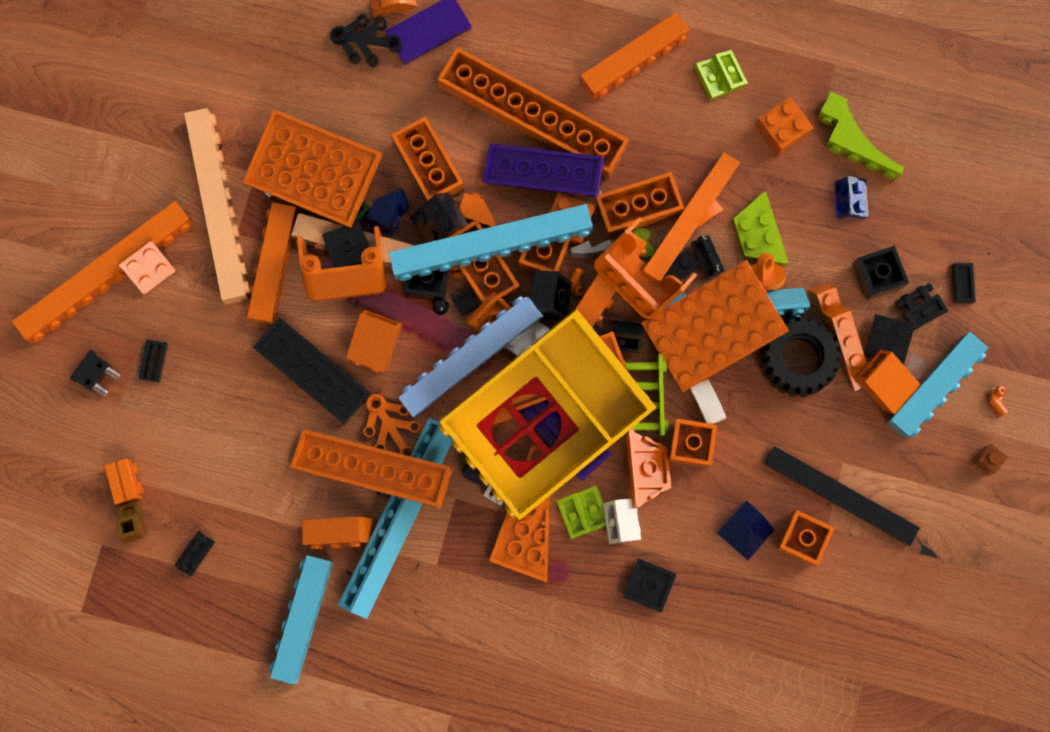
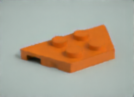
(647, 468)

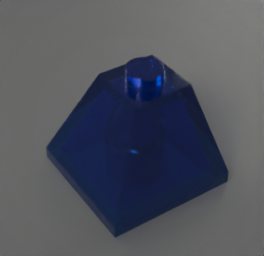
(746, 530)

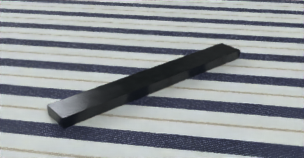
(842, 496)

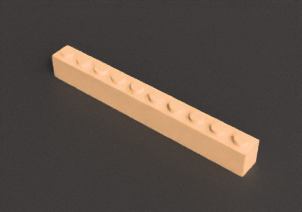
(216, 206)

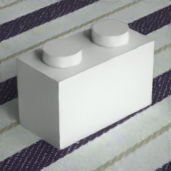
(621, 521)

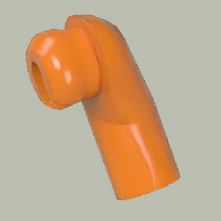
(996, 400)

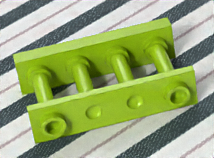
(661, 367)

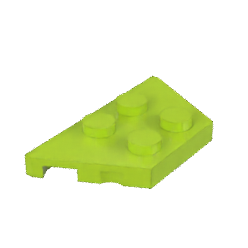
(759, 232)

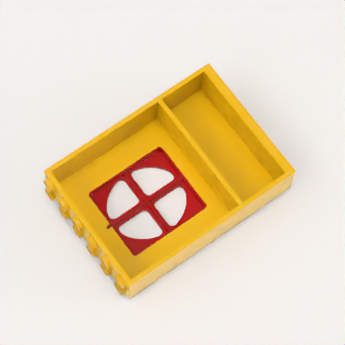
(580, 381)

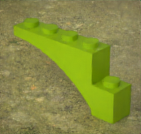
(851, 142)

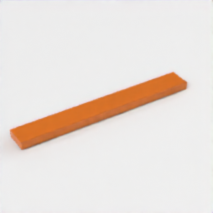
(690, 218)

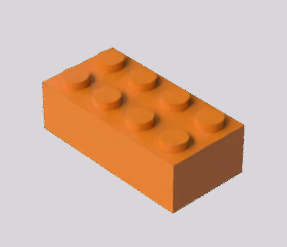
(427, 159)
(649, 199)
(488, 275)

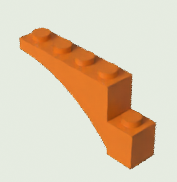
(842, 324)

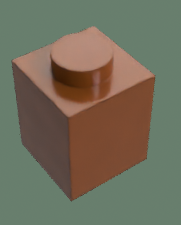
(990, 459)

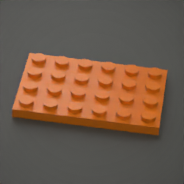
(312, 168)
(715, 326)

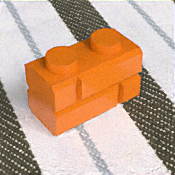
(123, 481)

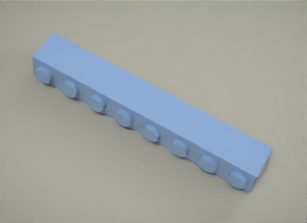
(471, 356)

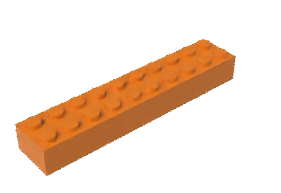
(529, 110)

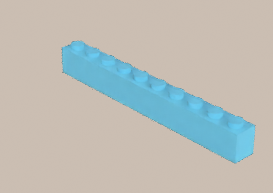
(490, 242)
(391, 531)

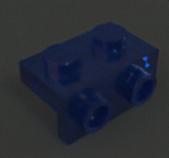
(851, 198)

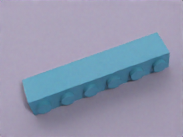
(937, 385)
(301, 620)

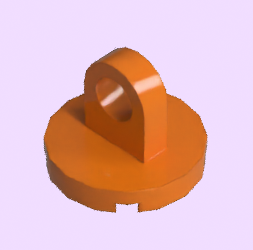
(769, 273)

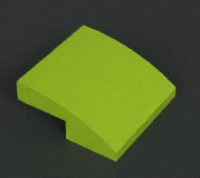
(720, 75)
(583, 512)

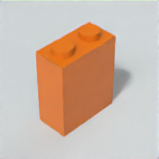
(374, 341)
(887, 382)

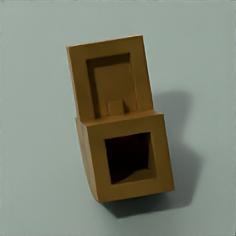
(131, 524)

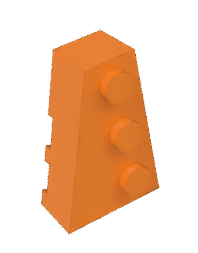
(337, 532)

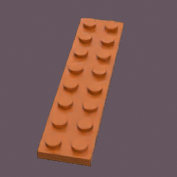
(372, 468)

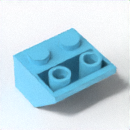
(790, 302)

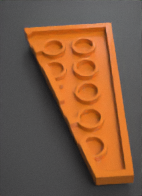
(524, 542)

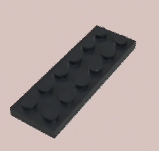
(312, 370)

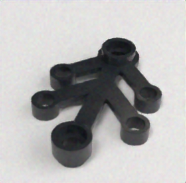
(364, 38)

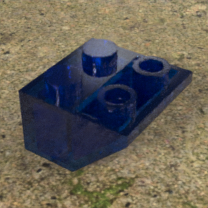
(387, 212)

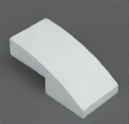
(708, 402)

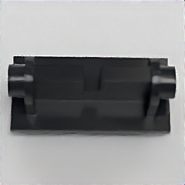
(707, 256)
(194, 553)

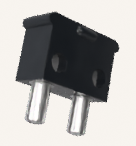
(90, 370)

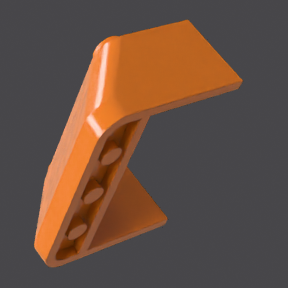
(624, 273)
(344, 281)

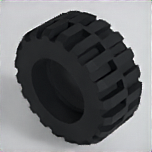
(826, 351)

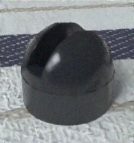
(440, 307)

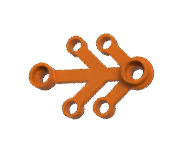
(388, 424)

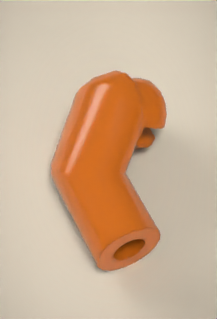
(577, 287)

